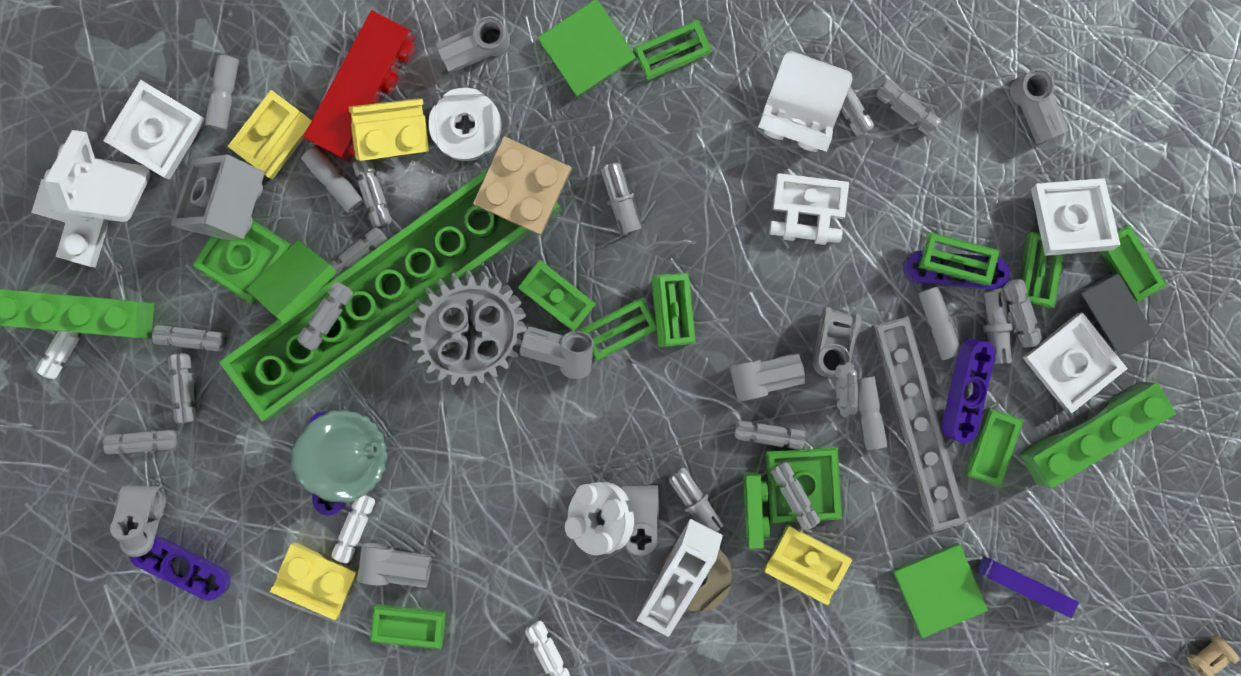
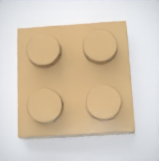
(522, 185)

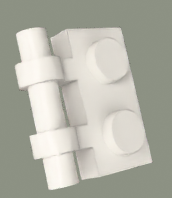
(810, 197)

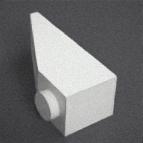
(680, 577)

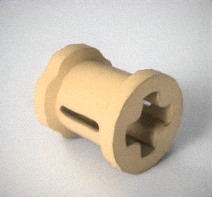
(1213, 657)

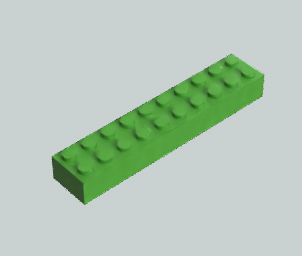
(451, 237)

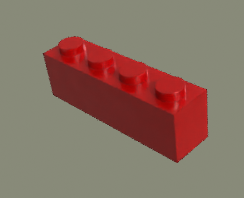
(362, 80)

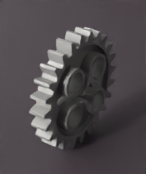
(435, 331)

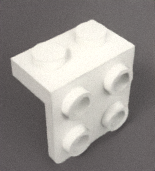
(805, 101)
(91, 185)

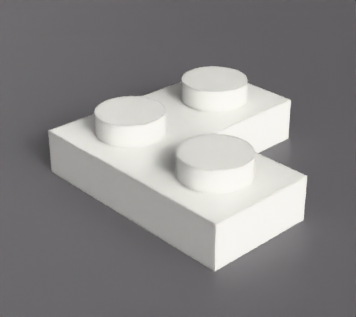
(81, 234)

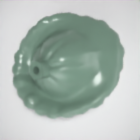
(339, 456)

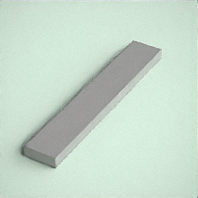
(919, 424)

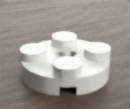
(449, 111)
(582, 521)

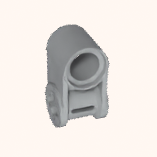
(835, 338)
(645, 508)
(137, 518)

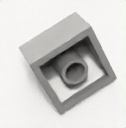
(218, 197)

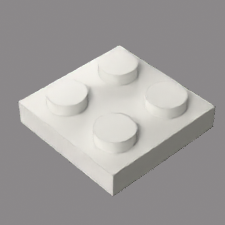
(154, 130)
(1075, 216)
(1074, 363)

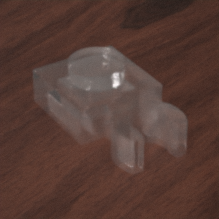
(414, 182)

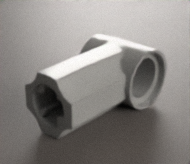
(469, 45)
(1039, 110)
(570, 352)
(758, 378)
(384, 565)

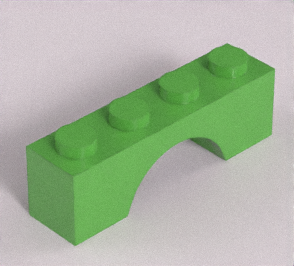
(76, 314)
(1122, 421)

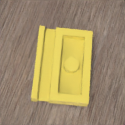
(388, 129)
(271, 134)
(807, 564)
(314, 581)

